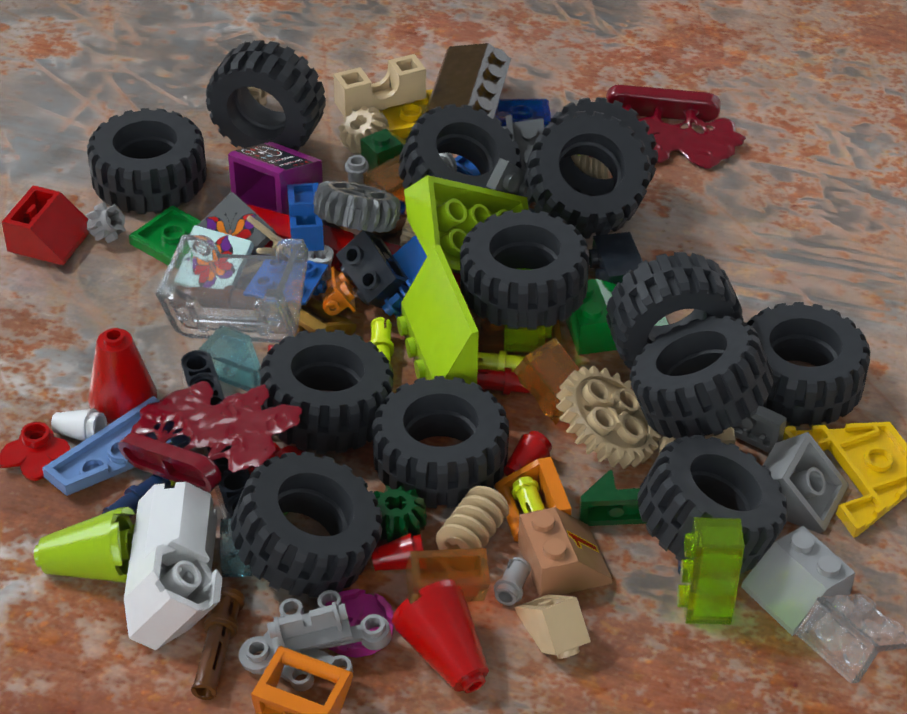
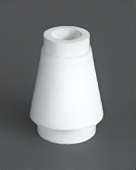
(78, 423)

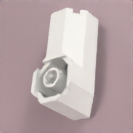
(171, 564)

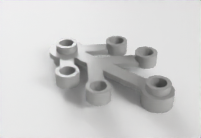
(370, 639)

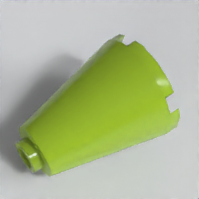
(90, 549)

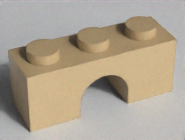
(401, 85)

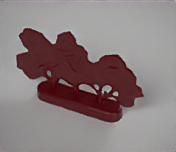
(693, 107)
(232, 423)

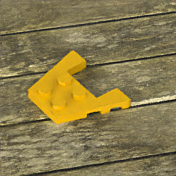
(874, 461)

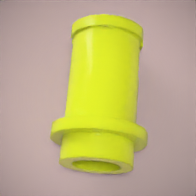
(526, 492)

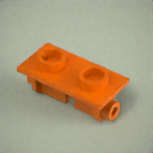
(338, 294)

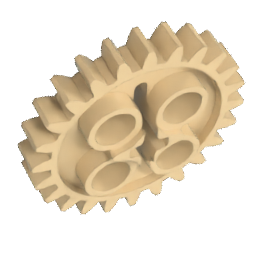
(606, 417)

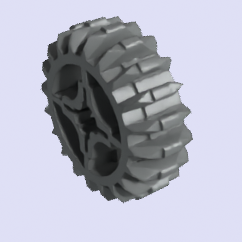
(356, 206)

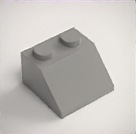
(808, 481)
(795, 575)

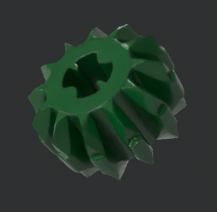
(401, 513)

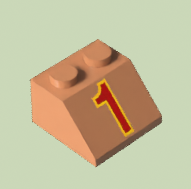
(560, 553)

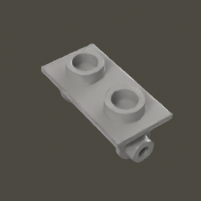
(312, 629)

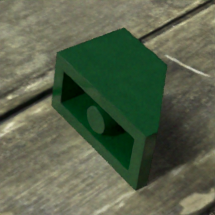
(381, 147)

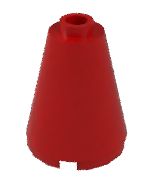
(118, 375)
(444, 634)

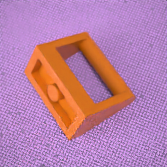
(550, 490)
(271, 700)

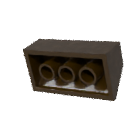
(471, 77)

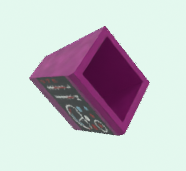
(263, 171)

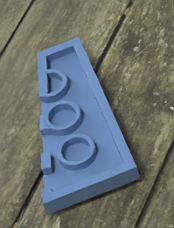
(99, 455)

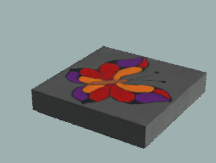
(231, 218)

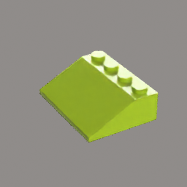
(448, 210)
(439, 323)

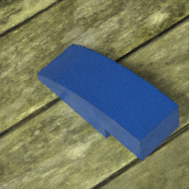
(303, 220)

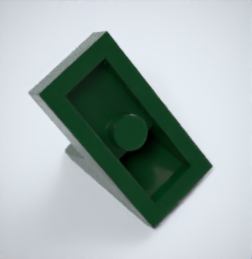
(609, 506)

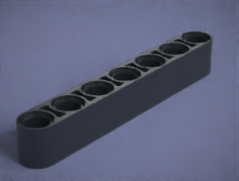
(199, 367)

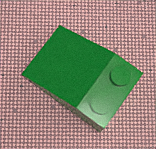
(589, 323)

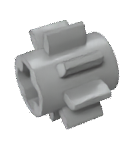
(105, 222)

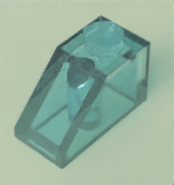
(233, 358)

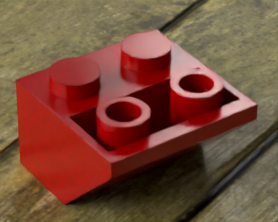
(44, 226)

